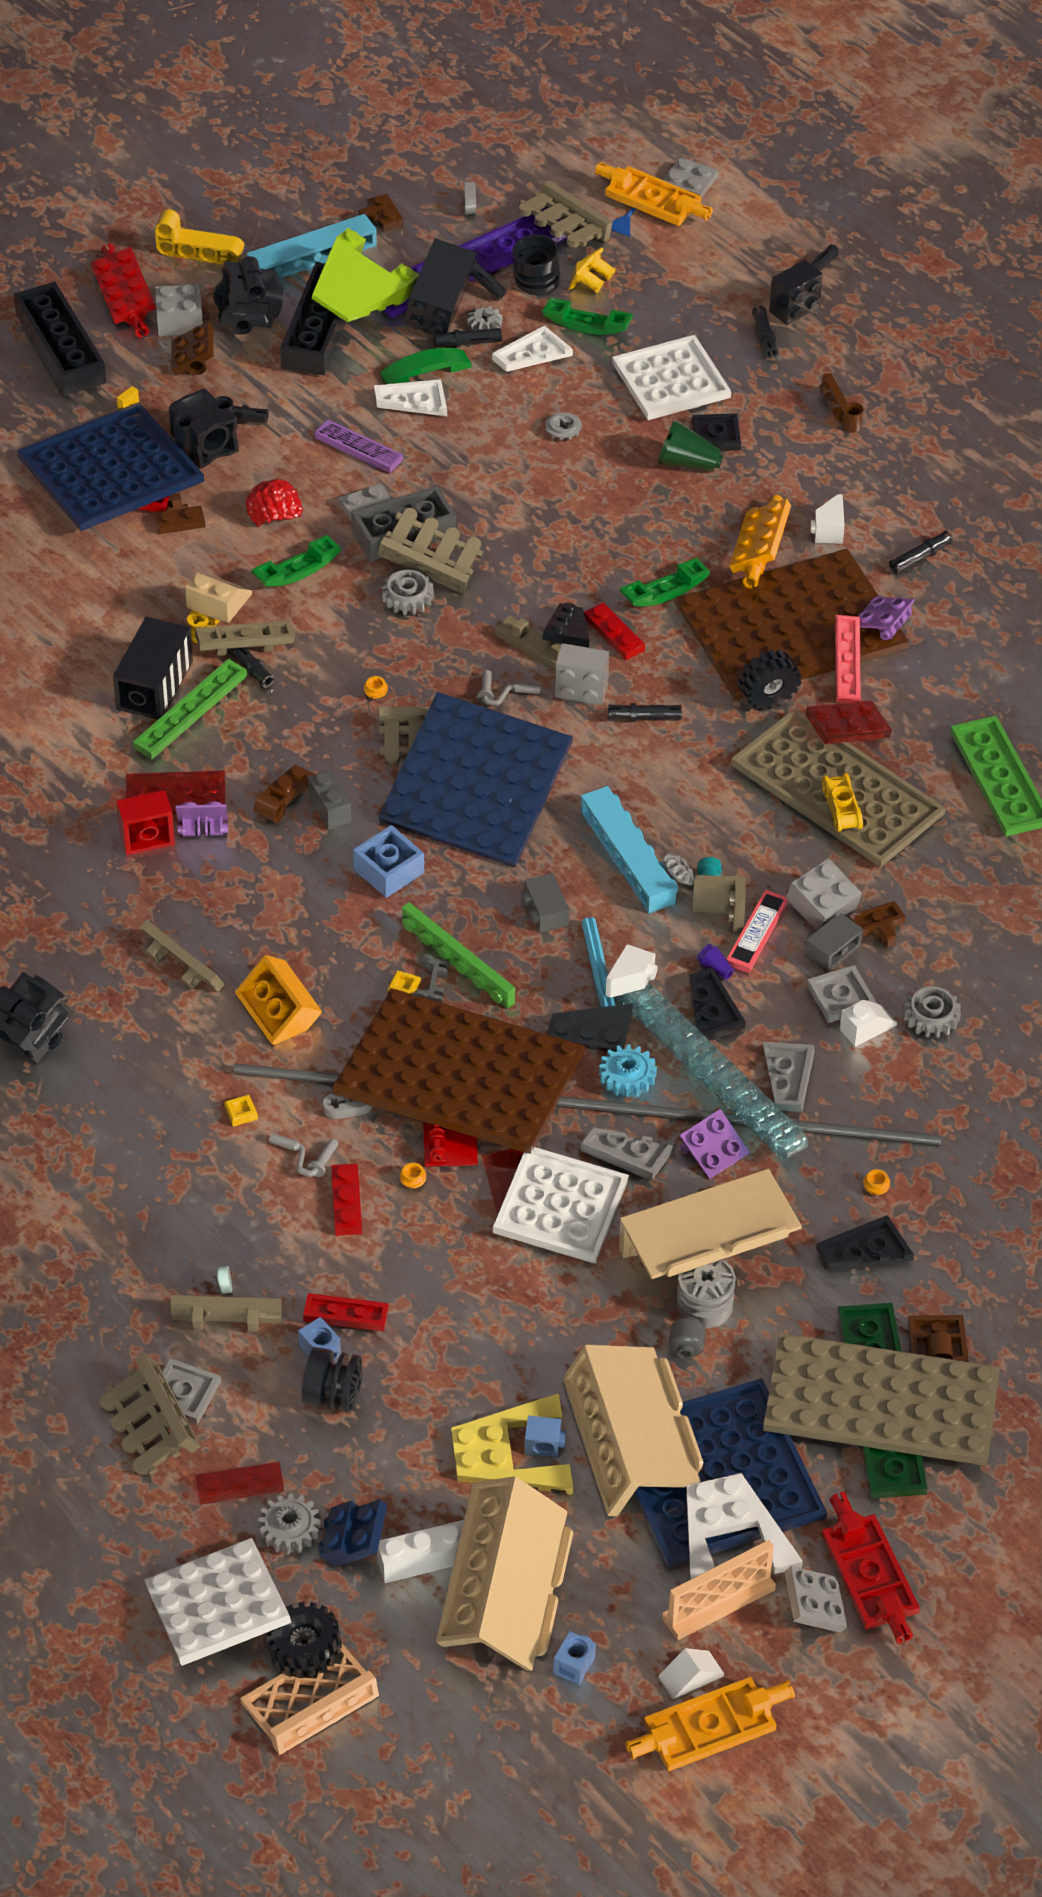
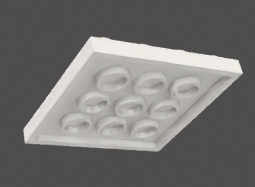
(671, 377)
(561, 1204)
(217, 1601)

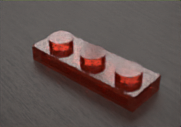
(239, 1483)

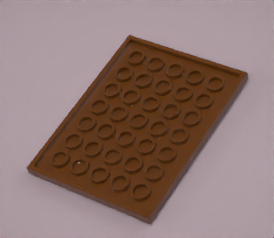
(787, 612)
(459, 1070)

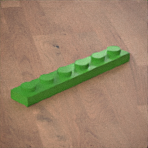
(189, 709)
(458, 955)

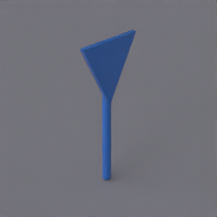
(622, 224)

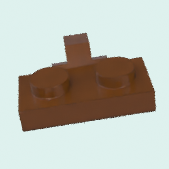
(383, 211)
(179, 517)
(880, 922)

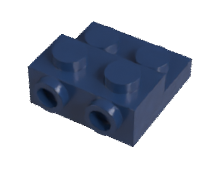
(352, 1532)

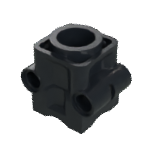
(248, 295)
(204, 426)
(33, 1015)

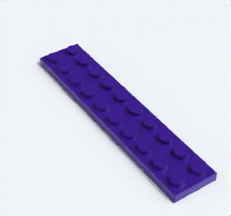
(492, 249)

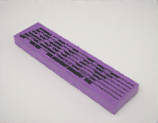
(359, 446)

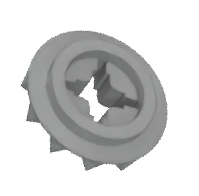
(476, 322)
(566, 420)
(679, 868)

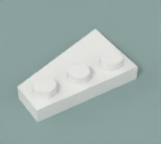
(532, 349)
(416, 397)

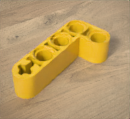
(194, 244)

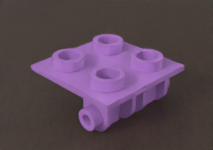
(886, 614)
(213, 813)
(713, 1144)

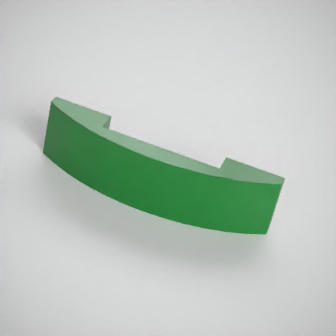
(586, 322)
(425, 362)
(298, 567)
(667, 588)

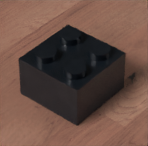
(796, 292)

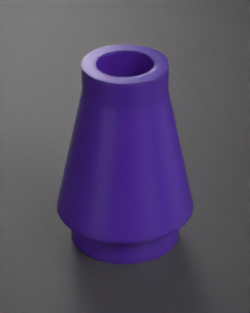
(712, 957)

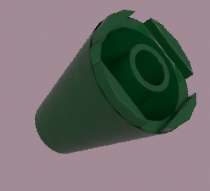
(689, 450)

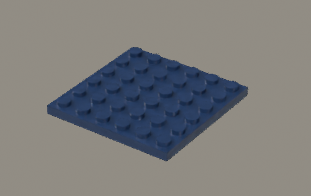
(110, 466)
(476, 779)
(731, 1443)

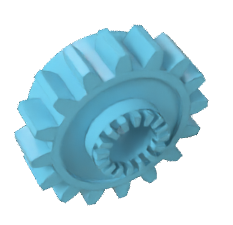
(627, 1071)

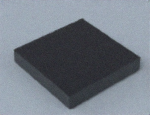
(719, 430)

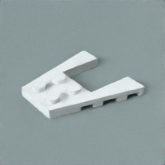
(727, 1507)

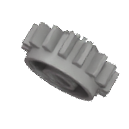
(407, 591)
(932, 1011)
(288, 1538)

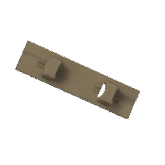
(244, 635)
(532, 644)
(196, 970)
(226, 1310)

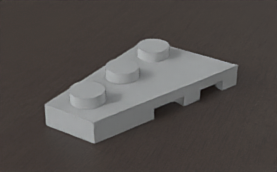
(789, 1073)
(632, 1154)

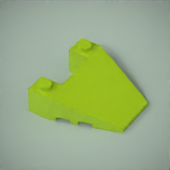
(356, 285)

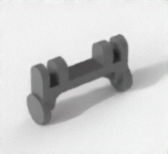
(437, 968)

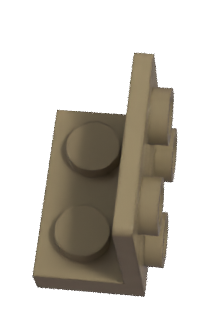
(721, 895)

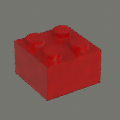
(145, 822)

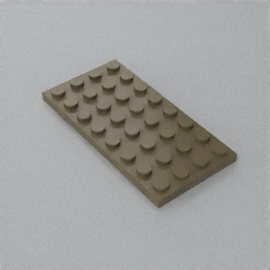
(791, 766)
(882, 1399)

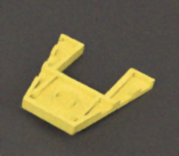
(484, 1448)

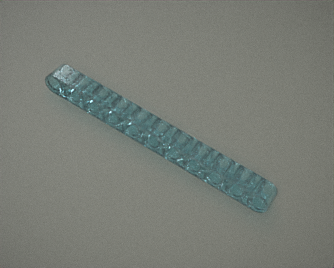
(716, 1072)

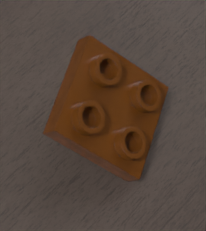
(192, 350)
(938, 1336)

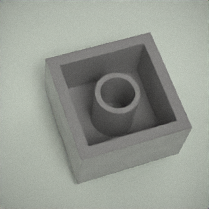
(178, 309)
(582, 674)
(823, 894)

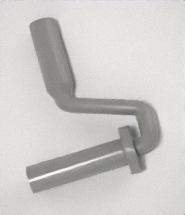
(486, 697)
(314, 1168)

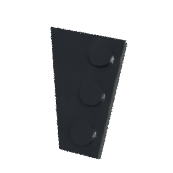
(567, 626)
(712, 1006)
(594, 1027)
(865, 1245)

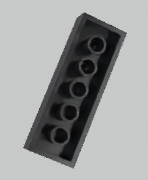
(311, 333)
(60, 338)

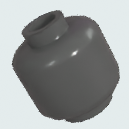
(687, 1337)

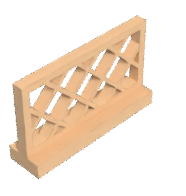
(744, 1581)
(321, 1710)

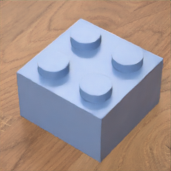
(388, 861)

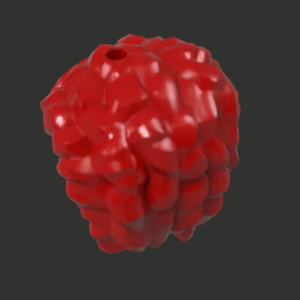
(273, 501)

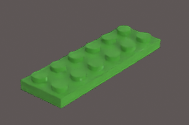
(999, 774)

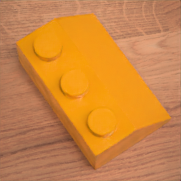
(277, 1000)

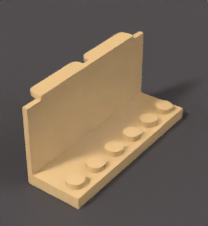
(708, 1225)
(631, 1422)
(506, 1571)

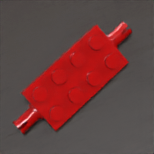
(124, 287)
(870, 1570)

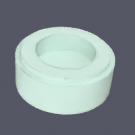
(224, 1280)

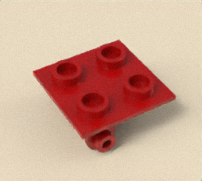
(448, 1147)

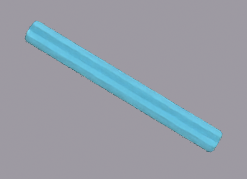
(597, 960)

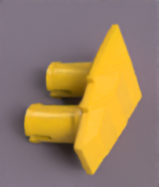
(582, 274)

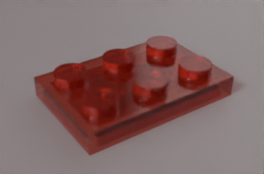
(848, 722)

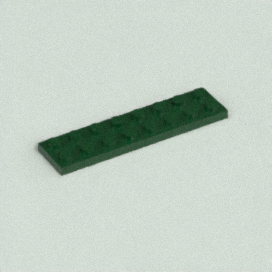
(886, 1471)

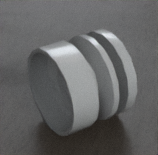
(707, 1293)

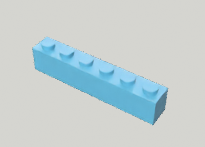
(315, 246)
(628, 849)

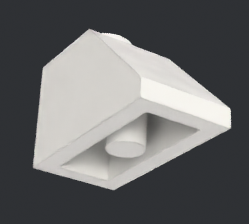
(829, 522)
(631, 971)
(865, 1021)

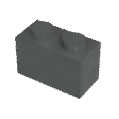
(329, 799)
(545, 903)
(833, 942)

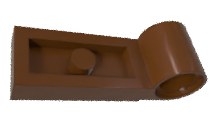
(848, 414)
(281, 792)

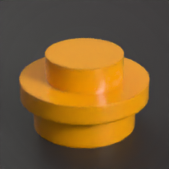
(375, 687)
(412, 1175)
(876, 1182)

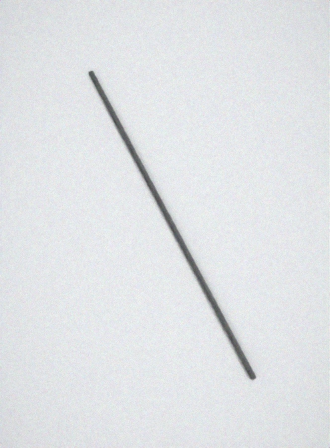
(630, 1108)

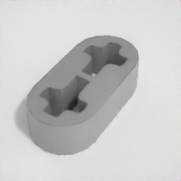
(470, 197)
(346, 1109)

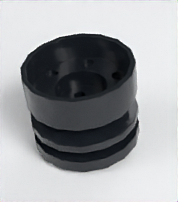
(536, 264)
(327, 1378)

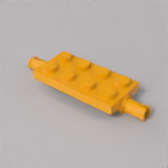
(652, 194)
(759, 539)
(710, 1723)

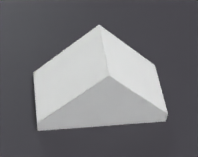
(689, 1672)

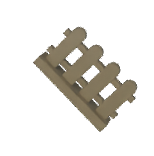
(575, 215)
(432, 564)
(395, 722)
(169, 1417)

